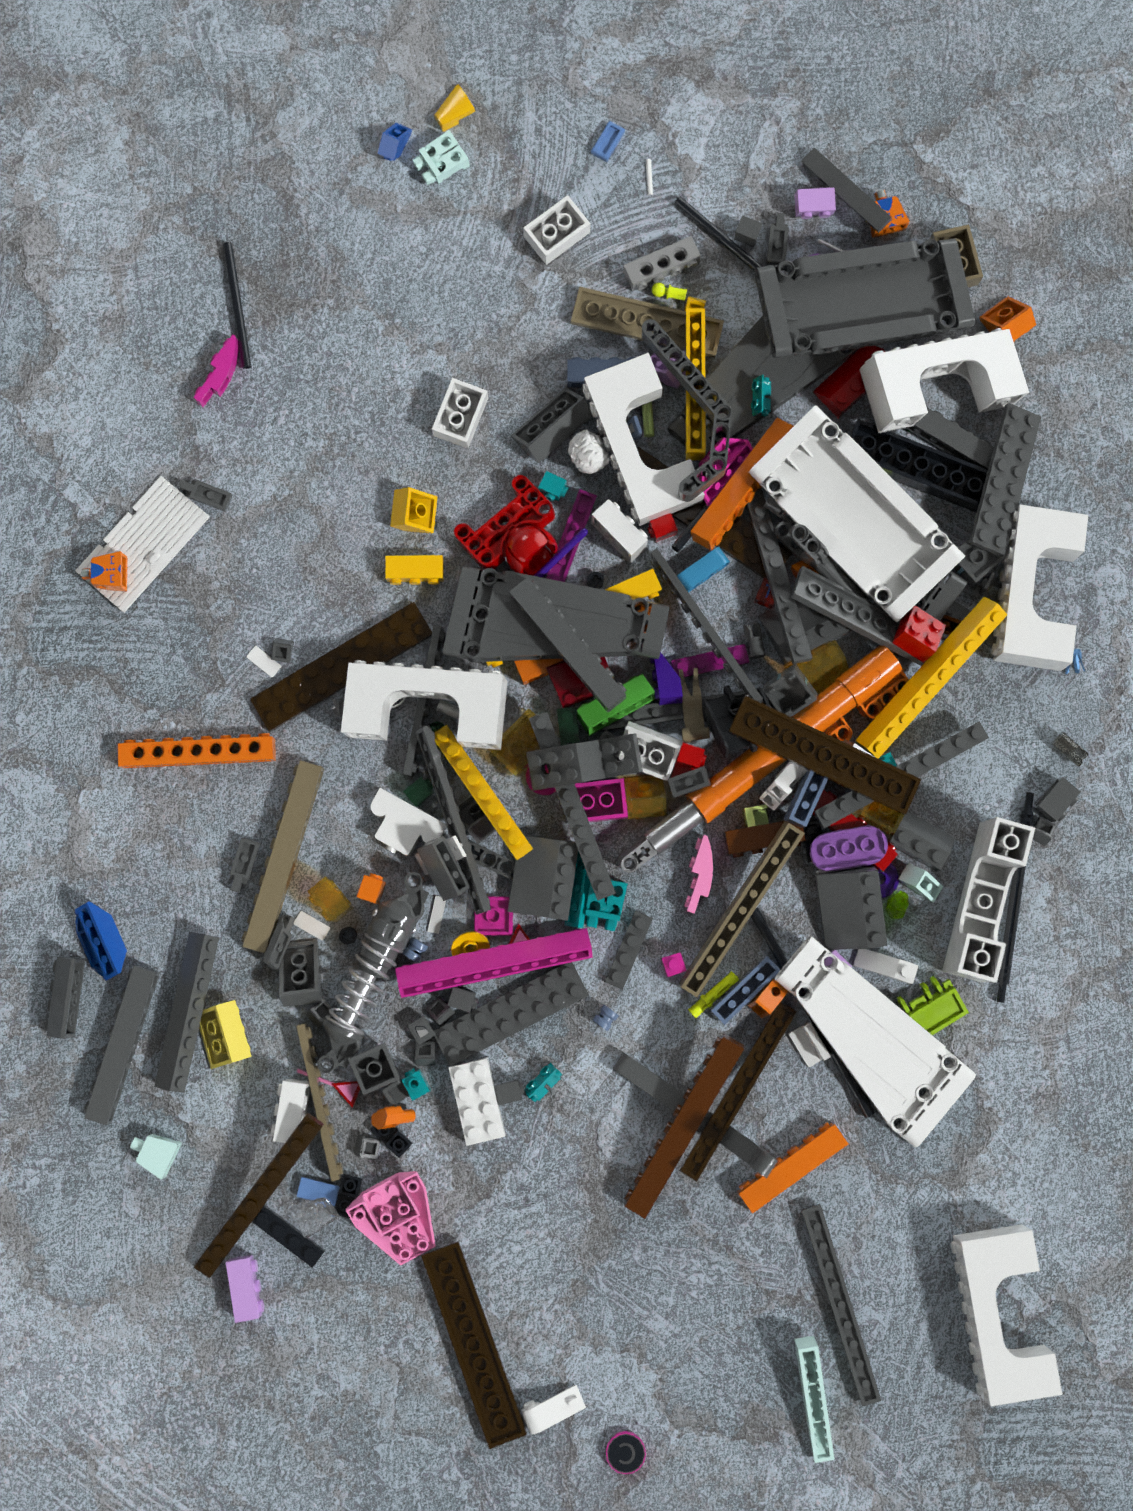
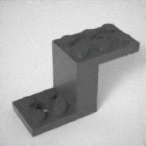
(584, 761)

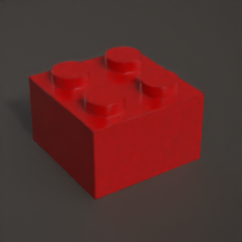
(919, 634)

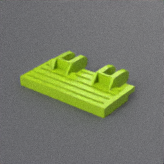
(939, 1010)

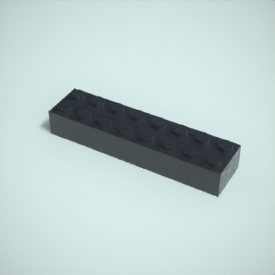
(922, 466)

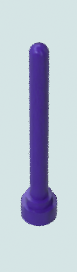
(561, 553)

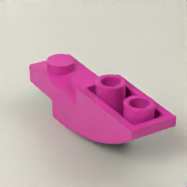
(224, 367)

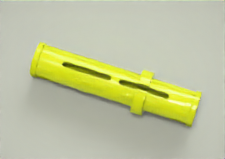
(711, 996)

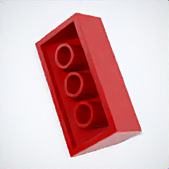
(845, 385)

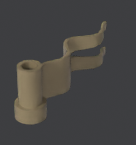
(692, 711)

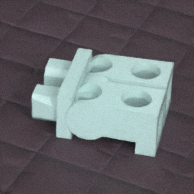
(441, 158)

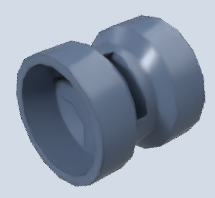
(416, 945)
(605, 1017)

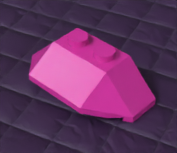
(737, 453)

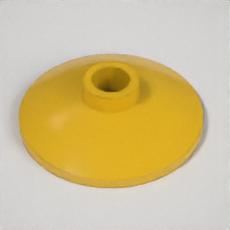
(477, 940)

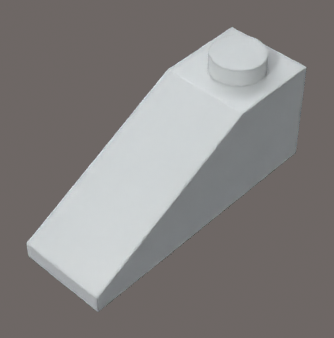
(886, 965)

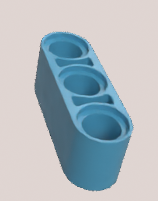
(703, 569)

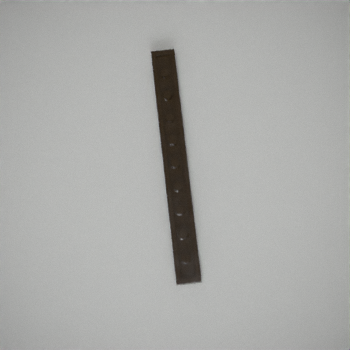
(737, 1092)
(258, 1195)

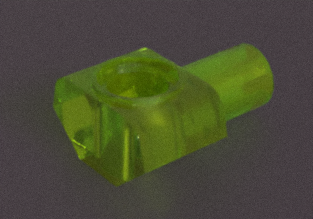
(897, 905)

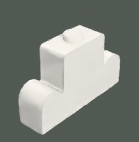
(403, 823)

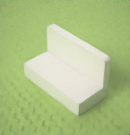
(809, 1044)

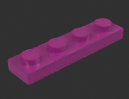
(708, 661)

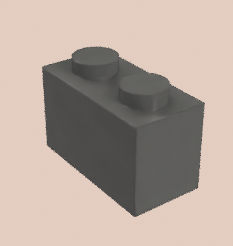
(1057, 800)

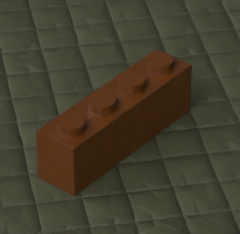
(753, 838)

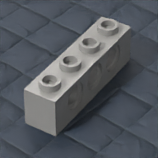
(685, 248)

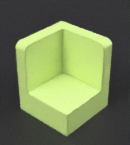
(755, 815)

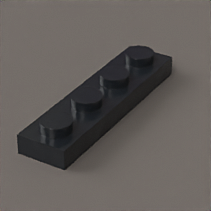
(288, 1236)

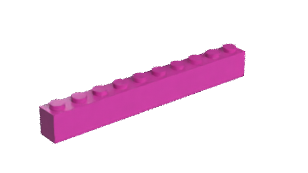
(493, 962)

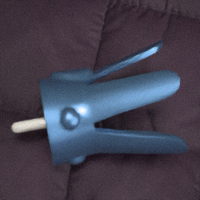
(1077, 655)

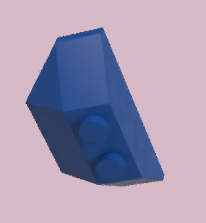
(100, 940)

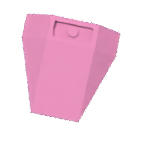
(395, 1216)

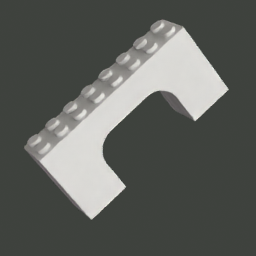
(984, 360)
(611, 398)
(1022, 634)
(376, 688)
(996, 854)
(982, 1263)

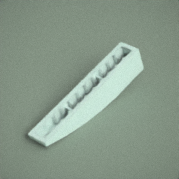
(814, 1398)

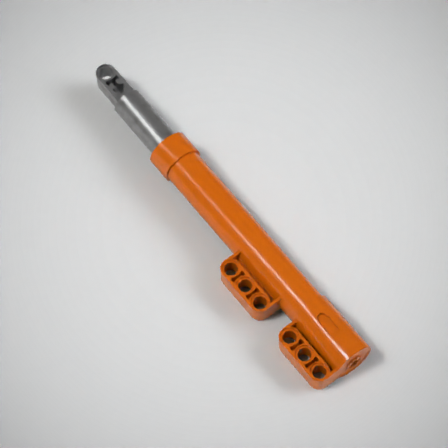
(857, 687)

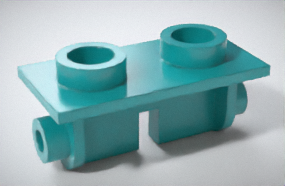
(761, 387)
(548, 1075)

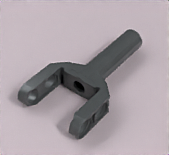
(815, 555)

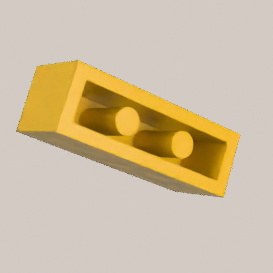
(414, 569)

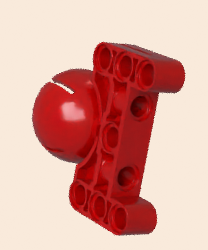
(520, 539)

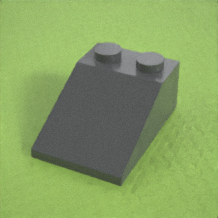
(300, 974)

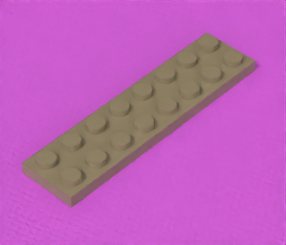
(626, 315)

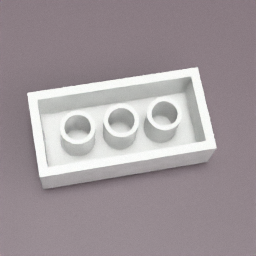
(477, 1101)

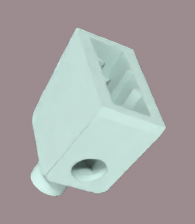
(156, 1153)

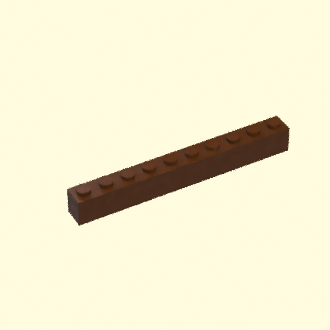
(684, 1125)

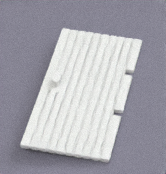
(149, 538)

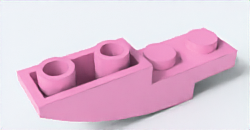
(703, 867)

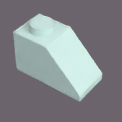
(921, 882)

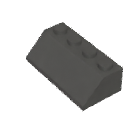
(552, 425)
(65, 997)

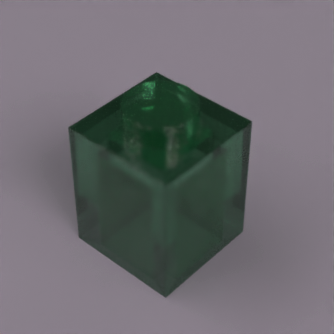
(419, 791)

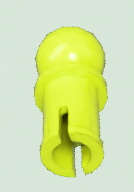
(660, 290)

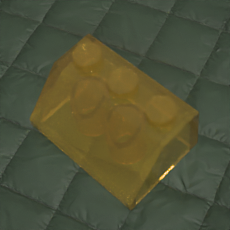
(824, 667)

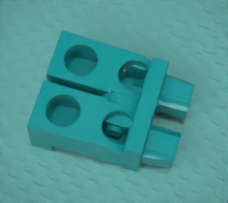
(607, 908)

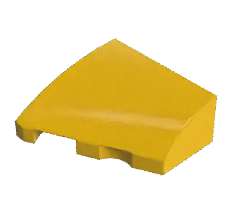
(453, 109)

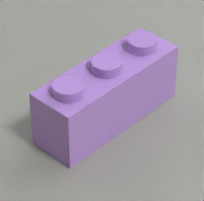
(244, 1288)

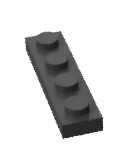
(628, 950)

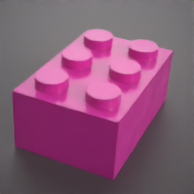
(603, 800)

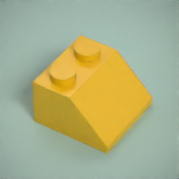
(413, 510)

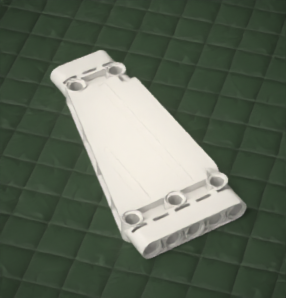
(877, 1042)

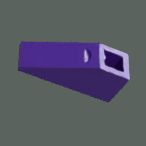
(668, 682)

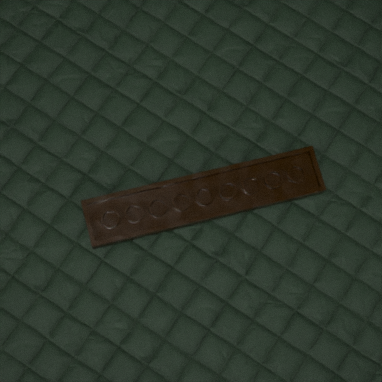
(737, 542)
(329, 672)
(824, 755)
(474, 1345)

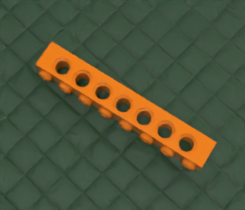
(128, 759)

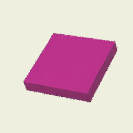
(495, 921)

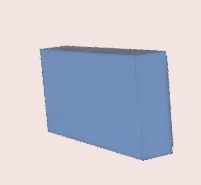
(607, 141)
(314, 1189)

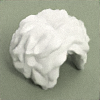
(588, 452)

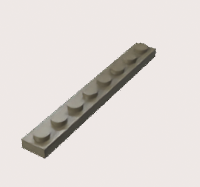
(322, 1110)

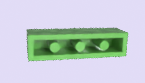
(595, 717)

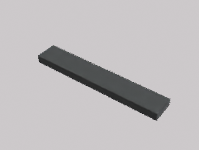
(846, 190)

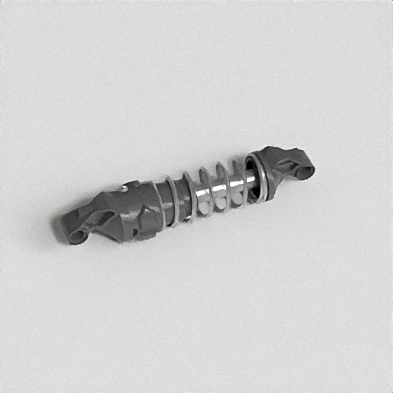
(386, 938)

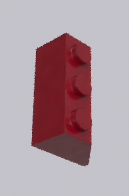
(567, 685)

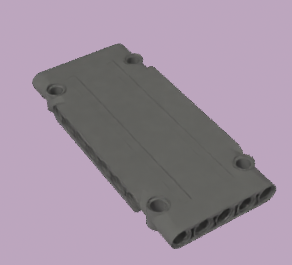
(864, 297)

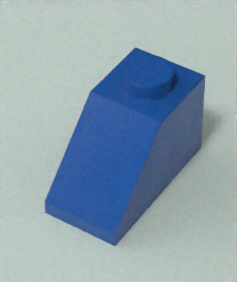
(394, 141)

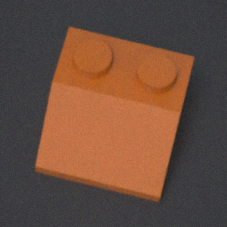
(1009, 315)

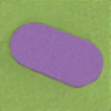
(848, 848)

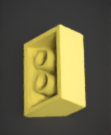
(223, 1034)

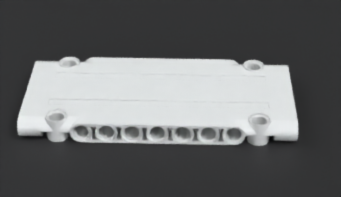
(857, 513)

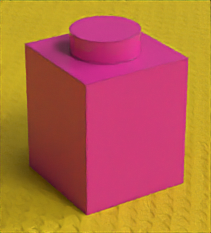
(673, 964)

